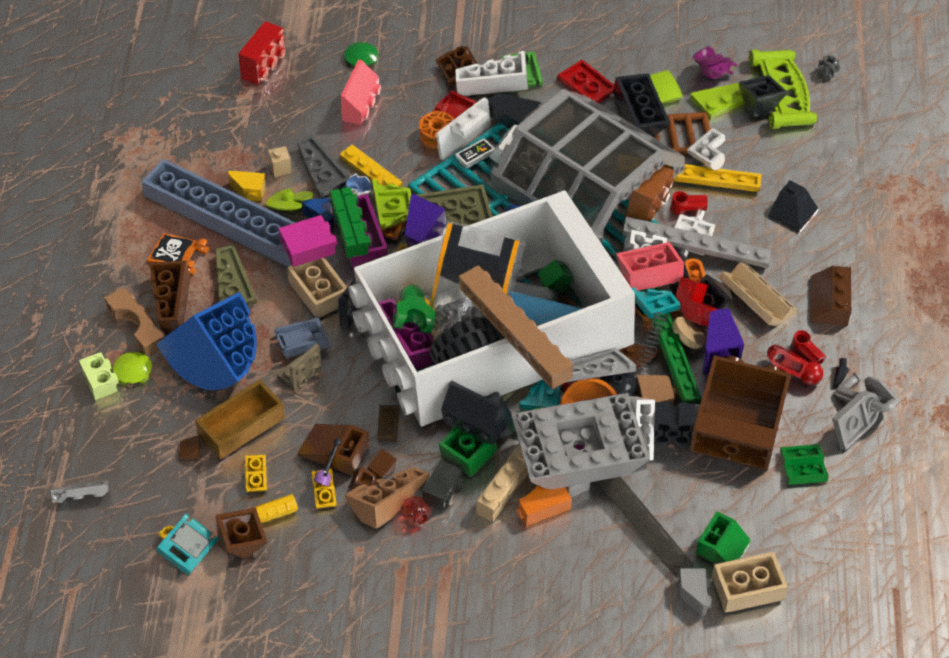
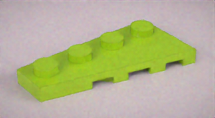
(718, 99)

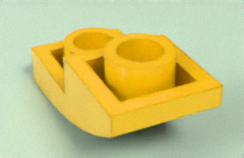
(256, 473)
(324, 495)

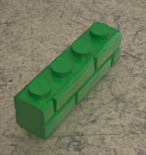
(348, 222)

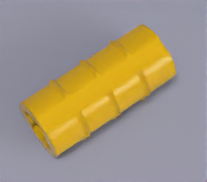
(276, 508)

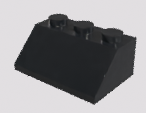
(473, 413)

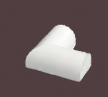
(706, 149)

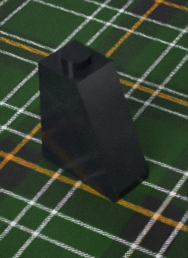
(511, 109)

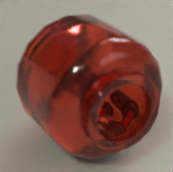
(415, 511)

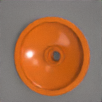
(586, 390)

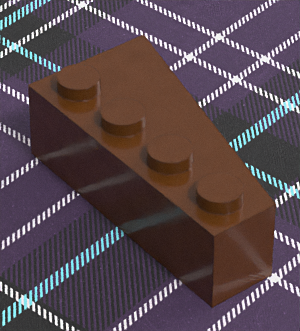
(170, 290)

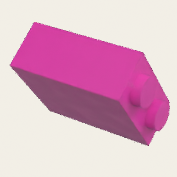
(307, 240)

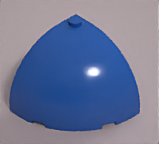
(213, 345)

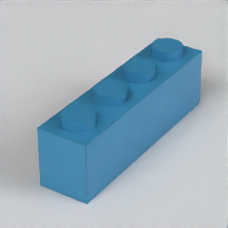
(540, 309)

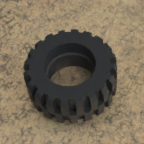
(464, 338)

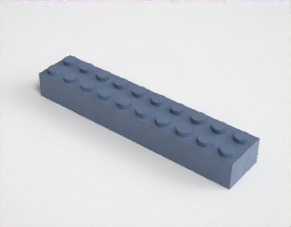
(217, 209)

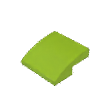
(666, 87)

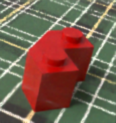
(690, 296)

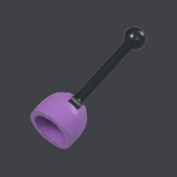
(323, 476)

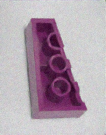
(413, 340)

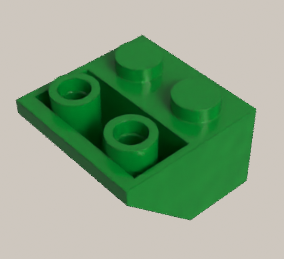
(722, 540)

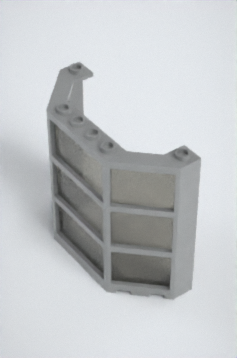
(580, 150)

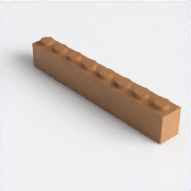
(516, 327)

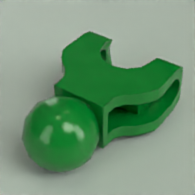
(414, 309)

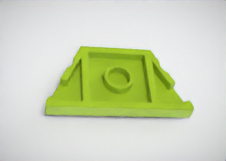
(391, 204)

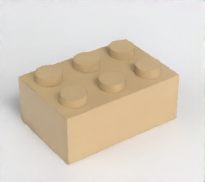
(317, 286)
(749, 582)

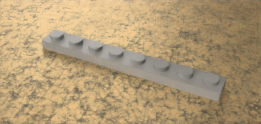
(702, 243)

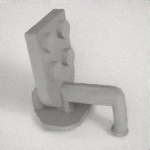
(862, 408)

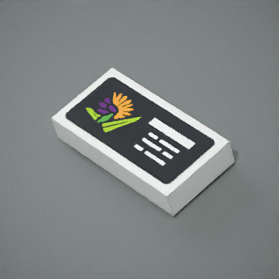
(475, 153)

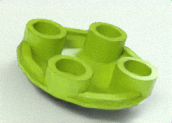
(132, 368)

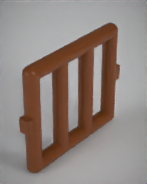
(687, 117)

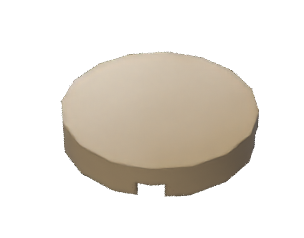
(689, 333)

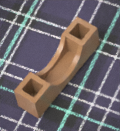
(124, 307)

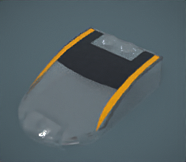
(459, 252)

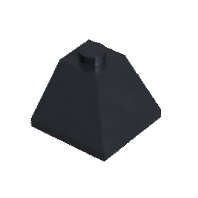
(761, 94)
(793, 207)

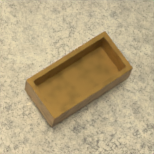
(240, 419)

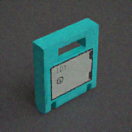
(191, 540)

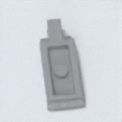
(78, 491)

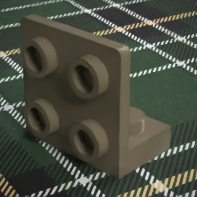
(301, 369)

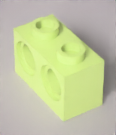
(98, 375)

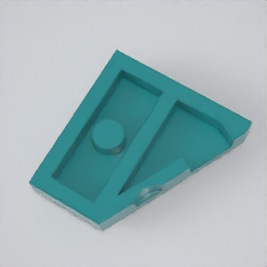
(656, 302)
(541, 396)

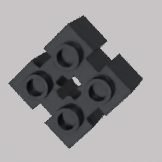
(673, 423)

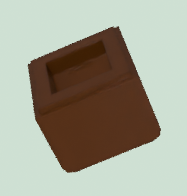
(190, 448)
(382, 464)
(362, 476)

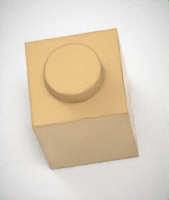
(279, 161)

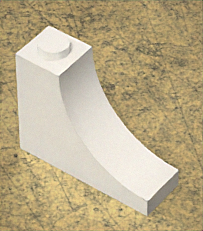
(644, 412)

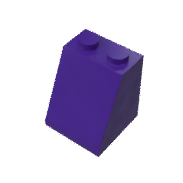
(423, 221)
(721, 338)

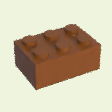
(650, 195)

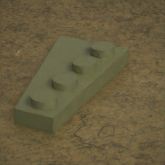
(232, 275)

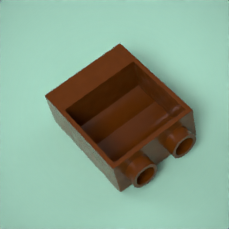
(740, 412)

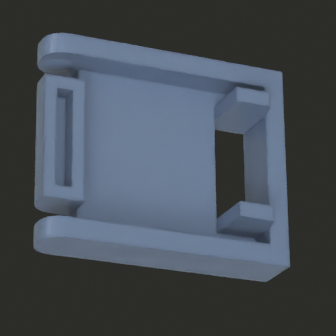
(298, 337)

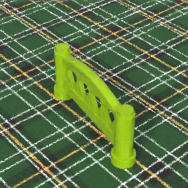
(785, 115)

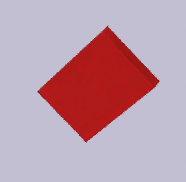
(586, 81)

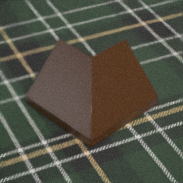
(240, 532)

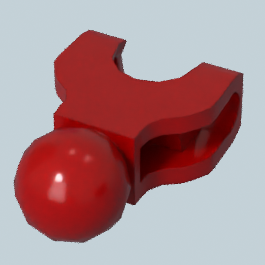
(809, 372)

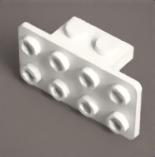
(463, 129)

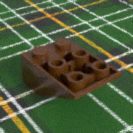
(347, 456)

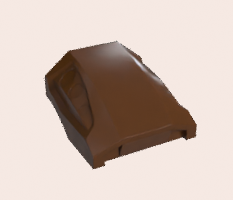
(454, 60)

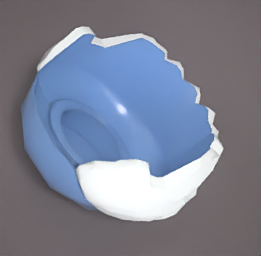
(359, 185)

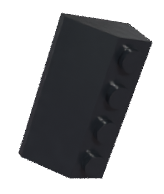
(640, 103)

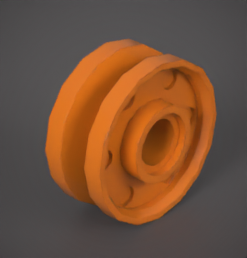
(430, 125)

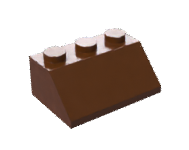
(831, 296)

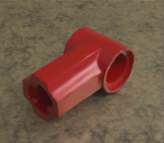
(682, 202)
(803, 346)

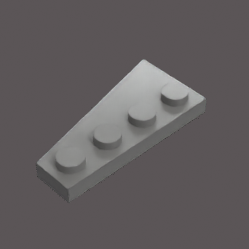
(601, 364)

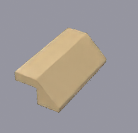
(758, 294)

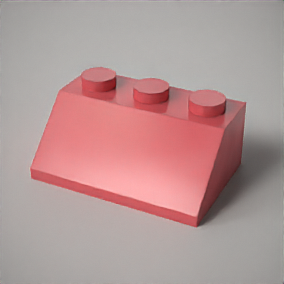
(359, 94)
(651, 266)

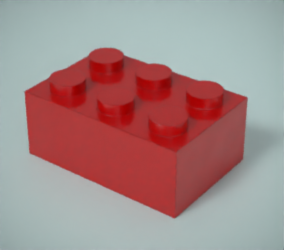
(261, 53)

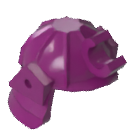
(713, 65)

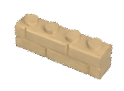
(502, 486)

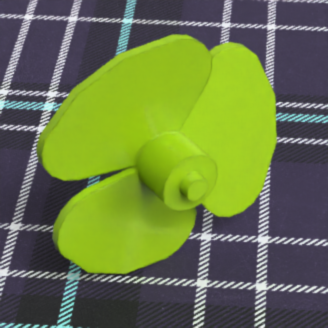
(288, 200)

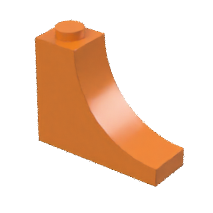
(543, 504)

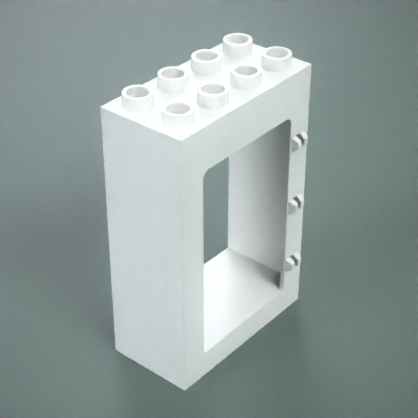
(551, 232)

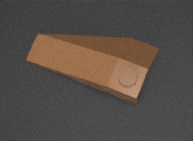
(384, 499)

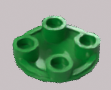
(361, 51)

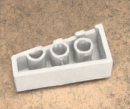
(493, 76)

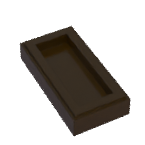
(388, 423)

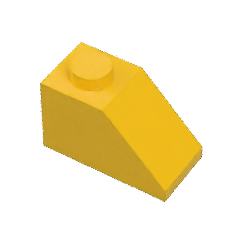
(248, 184)

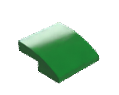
(804, 464)

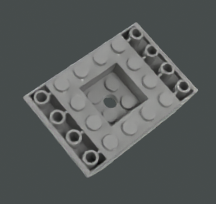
(601, 425)

